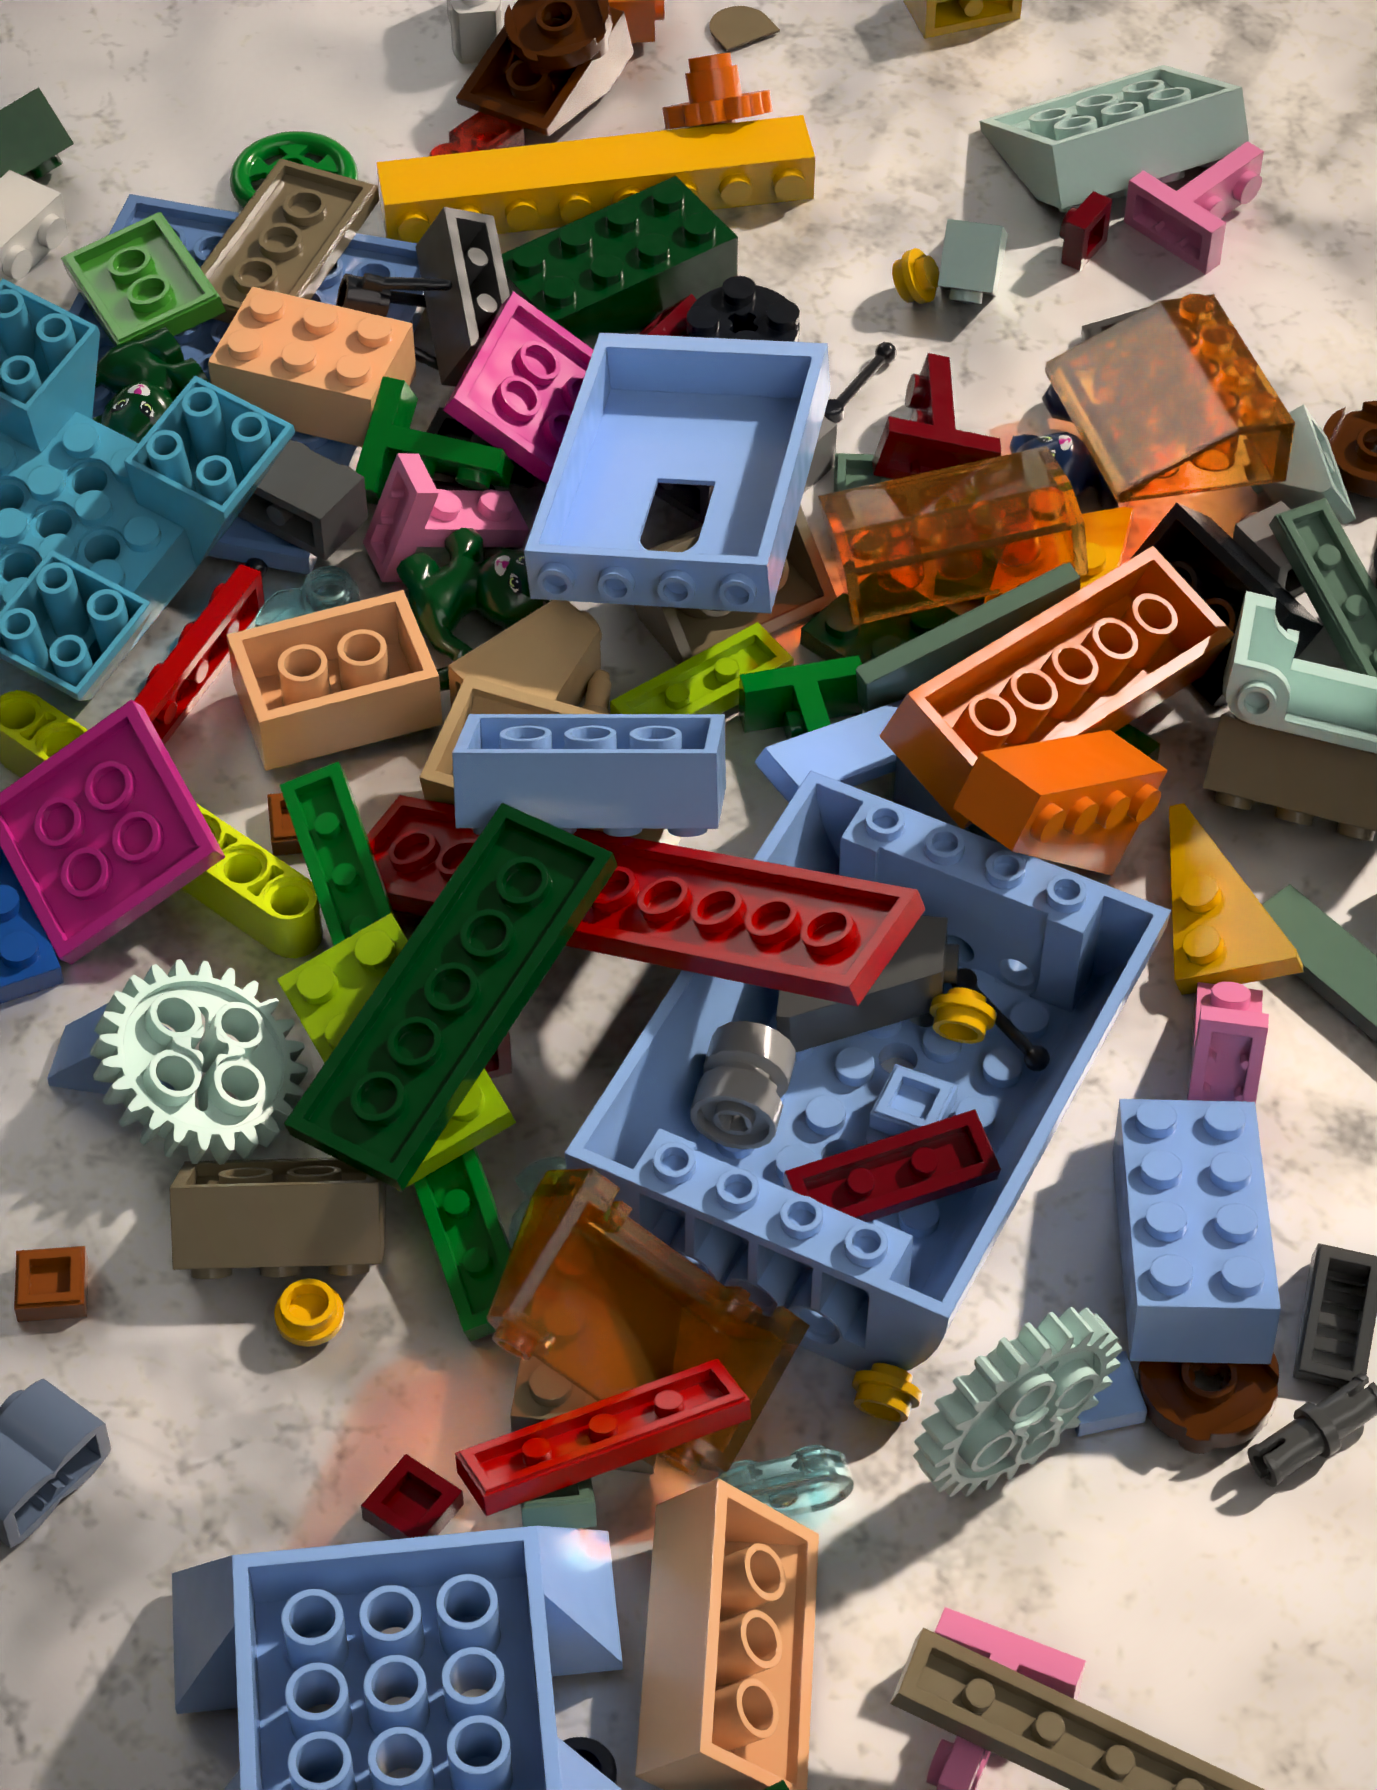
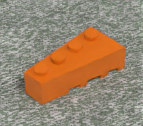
(1064, 798)

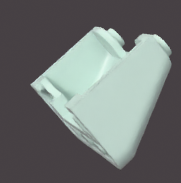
(1292, 694)

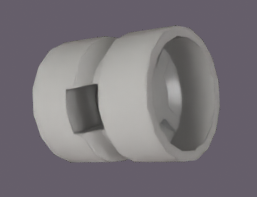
(743, 1085)

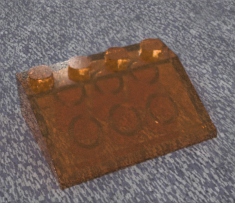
(1174, 403)
(953, 534)

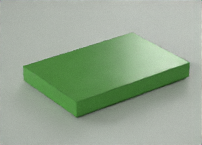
(142, 282)

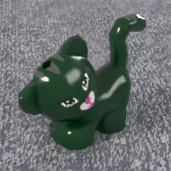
(146, 381)
(466, 584)

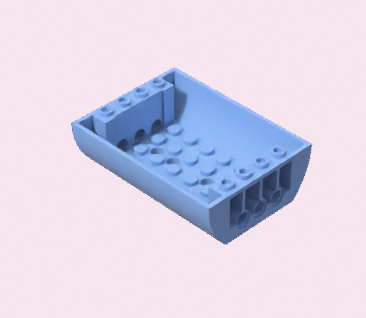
(1044, 951)

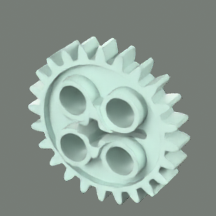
(142, 1051)
(1017, 1401)

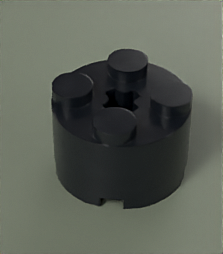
(743, 312)

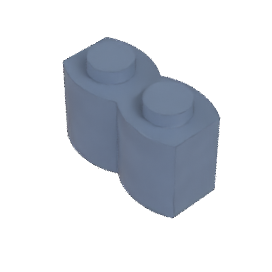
(45, 1454)

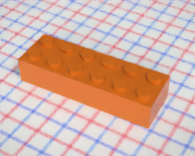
(1061, 674)

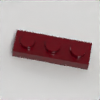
(901, 1169)

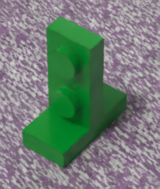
(390, 433)
(799, 696)

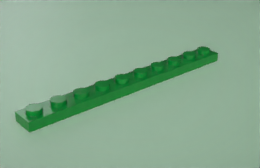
(351, 897)

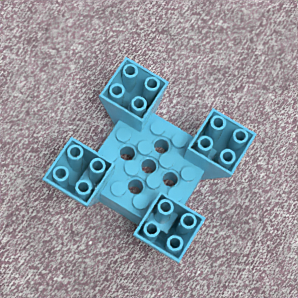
(92, 520)

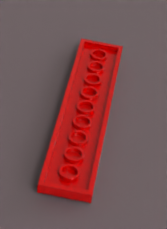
(686, 907)

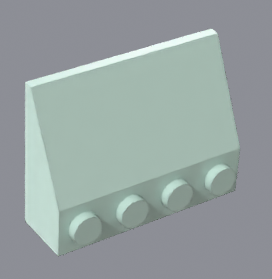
(1115, 130)

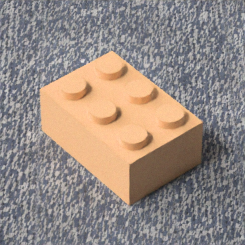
(312, 362)
(335, 679)

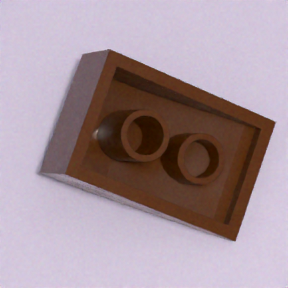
(544, 102)

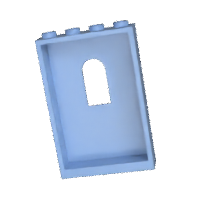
(688, 415)

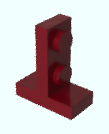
(930, 436)

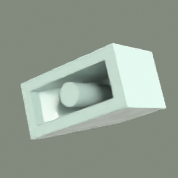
(971, 260)
(1311, 471)

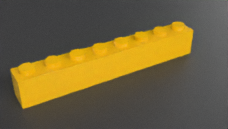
(571, 179)

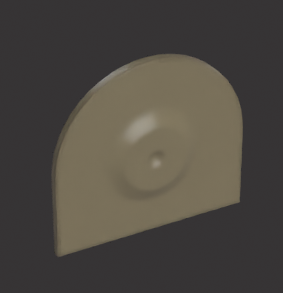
(740, 26)

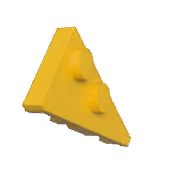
(1216, 918)

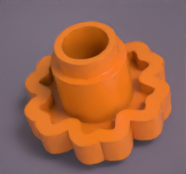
(715, 95)

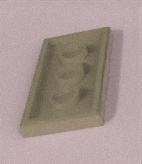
(288, 234)

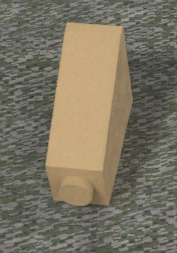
(541, 654)

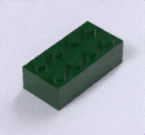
(625, 262)

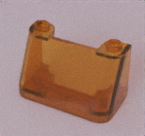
(627, 1309)

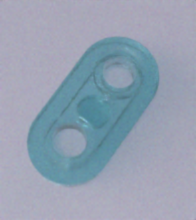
(797, 1483)

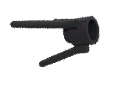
(375, 293)

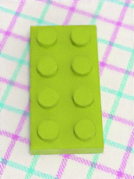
(332, 992)

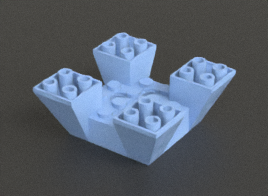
(475, 1615)

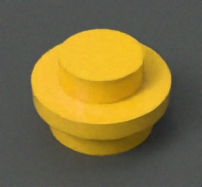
(916, 277)
(962, 1015)
(309, 1313)
(886, 1392)

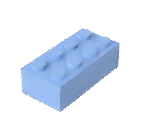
(593, 771)
(1194, 1232)

